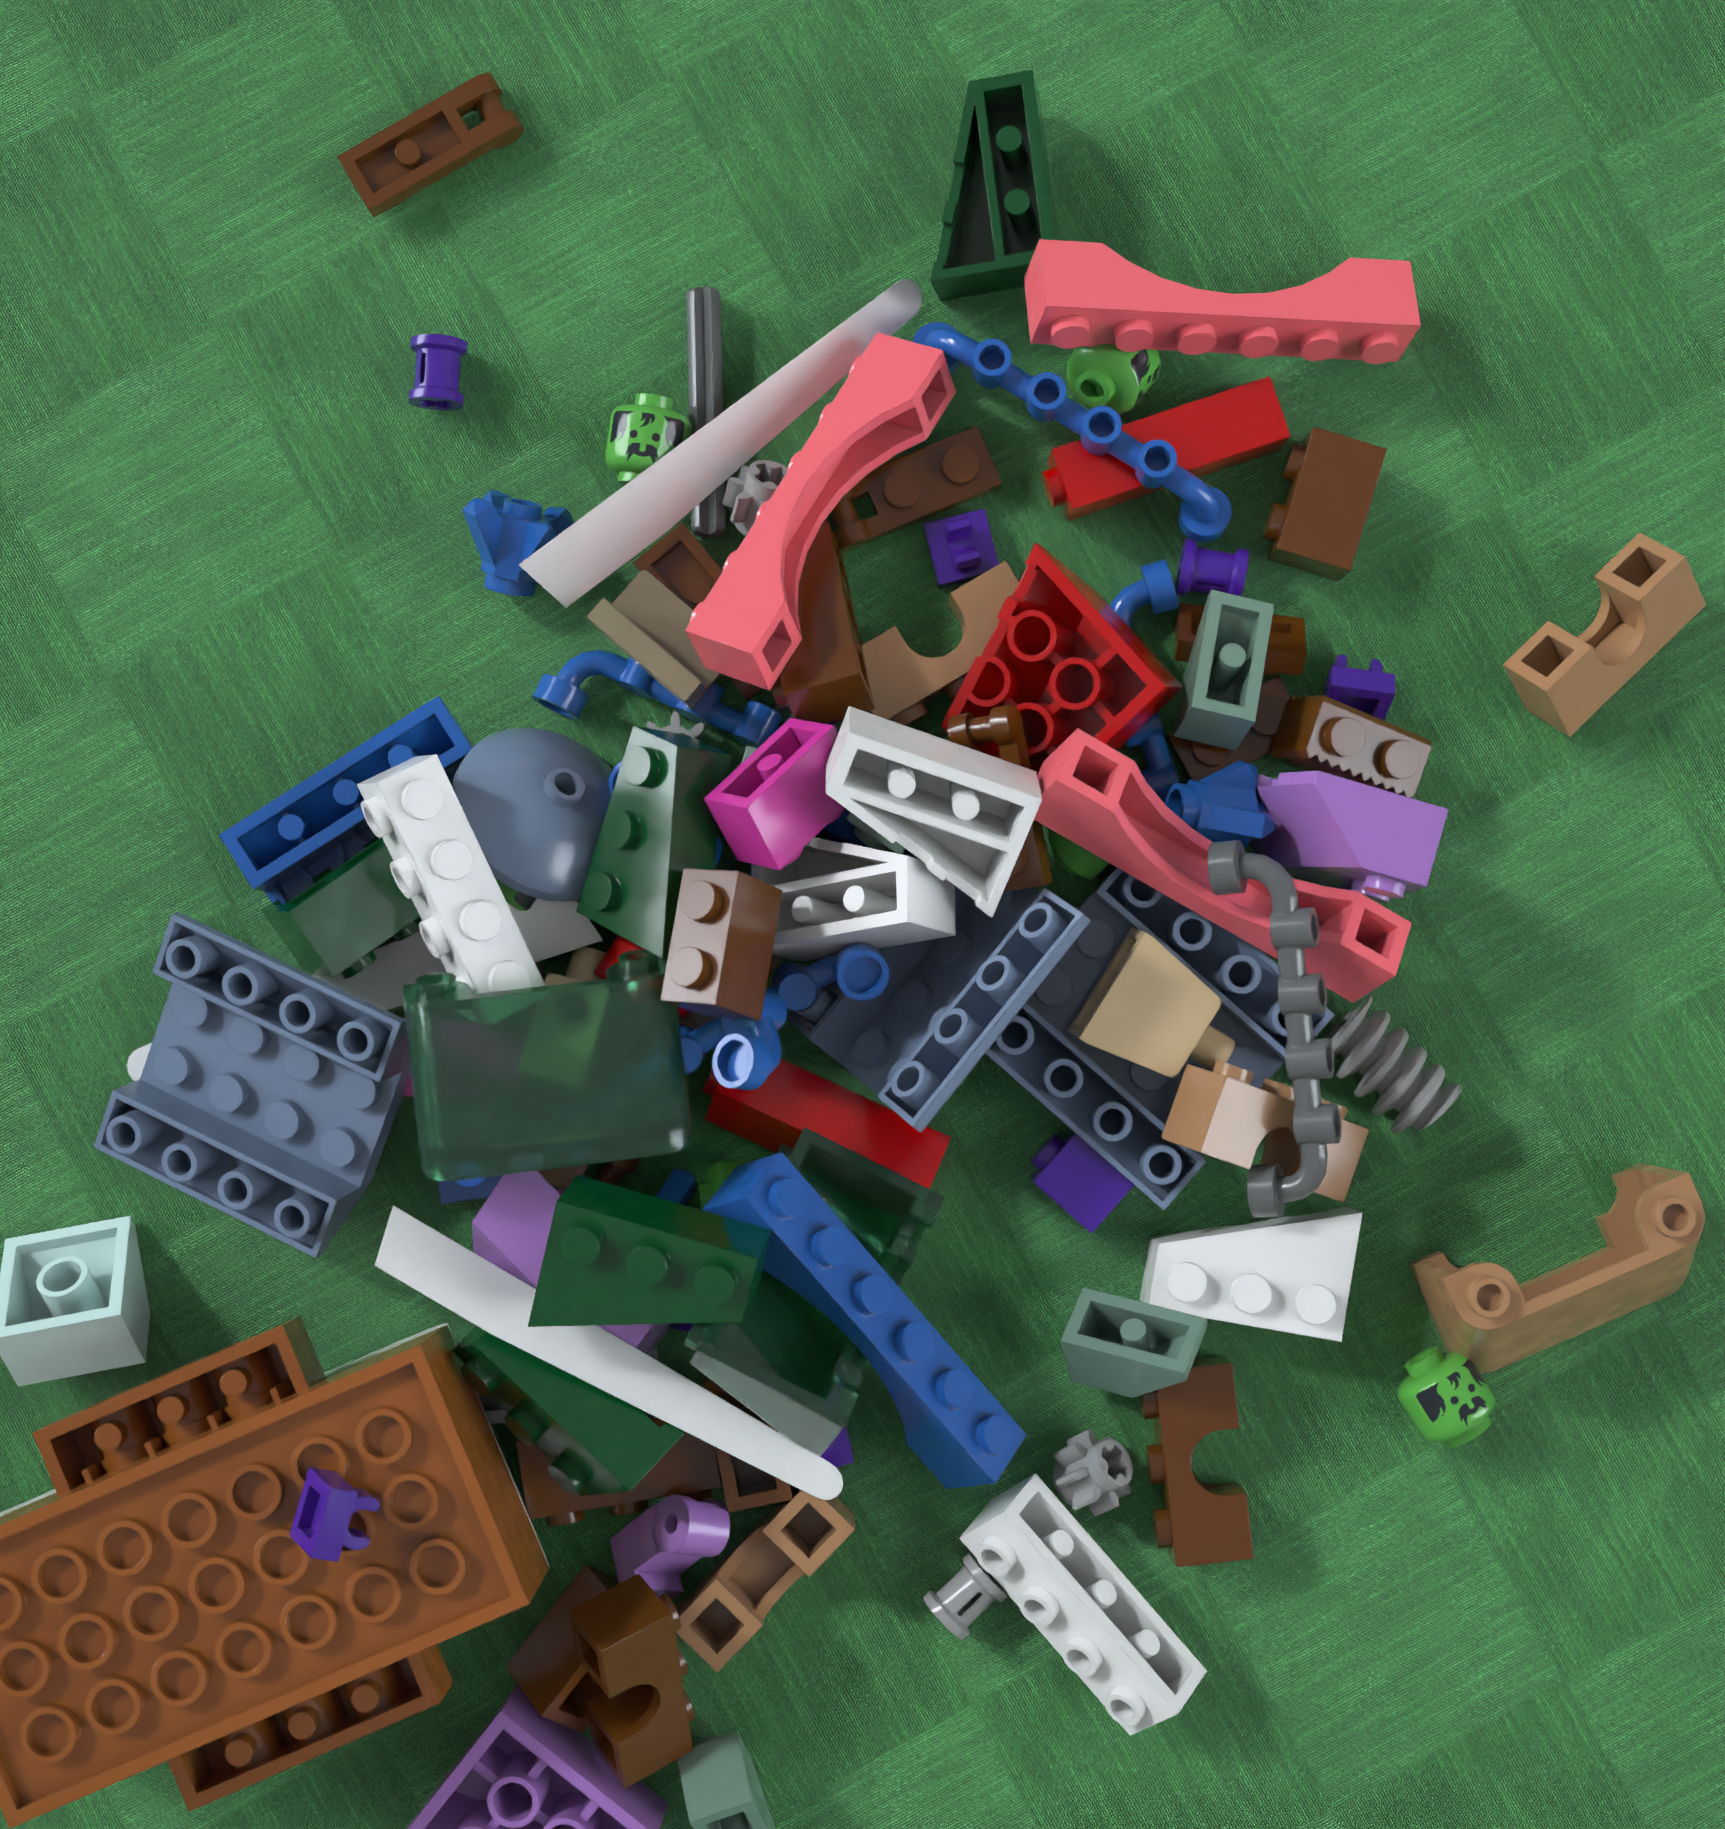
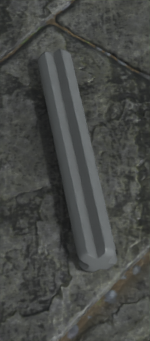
(705, 392)

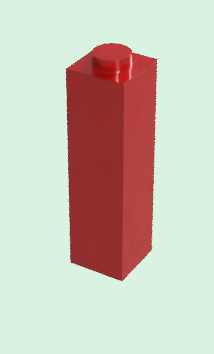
(1204, 433)
(800, 1099)

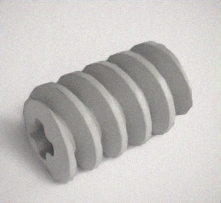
(1389, 1069)

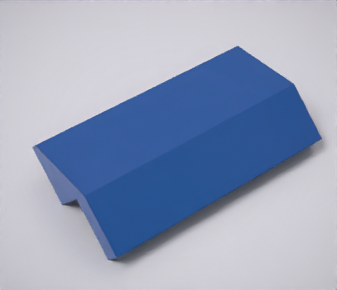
(323, 817)

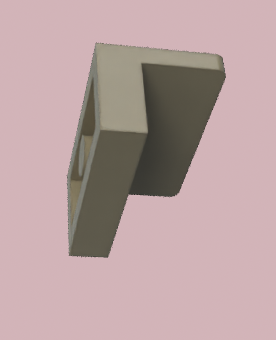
(650, 629)

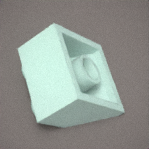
(73, 1301)

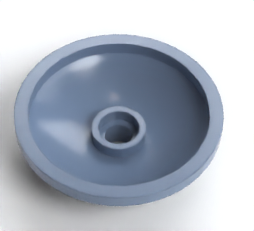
(522, 821)

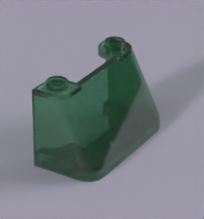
(546, 1072)
(788, 1355)

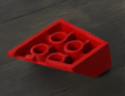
(1064, 665)

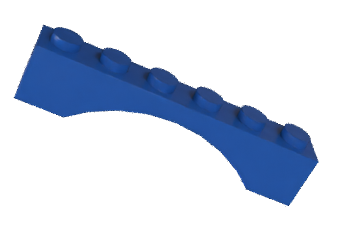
(942, 1404)

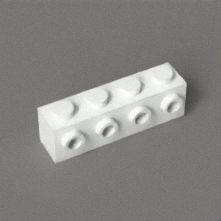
(447, 876)
(1083, 1605)

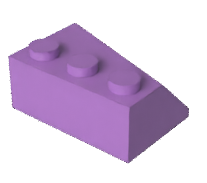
(1349, 833)
(514, 1235)
(535, 1777)

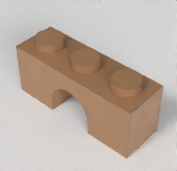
(1643, 605)
(907, 681)
(1229, 1118)
(758, 1571)

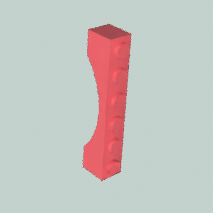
(1097, 297)
(884, 407)
(1112, 811)

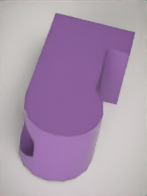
(670, 1540)

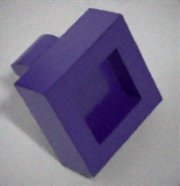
(960, 548)
(1359, 688)
(325, 1514)

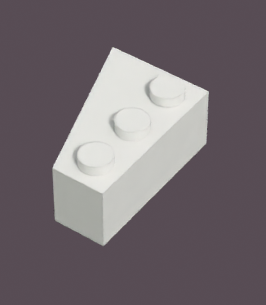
(937, 800)
(856, 895)
(1260, 1274)

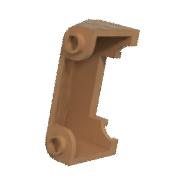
(1647, 1257)

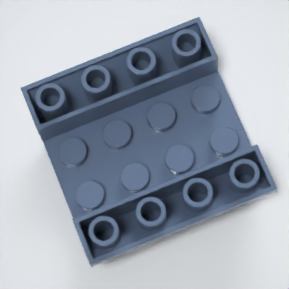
(943, 1000)
(260, 1089)
(1114, 1101)

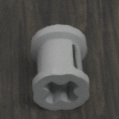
(964, 1597)

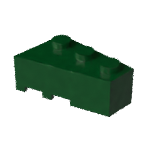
(997, 191)
(653, 833)
(345, 915)
(643, 1261)
(584, 1432)

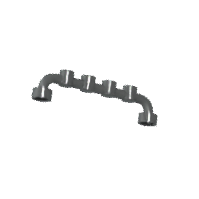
(1298, 999)

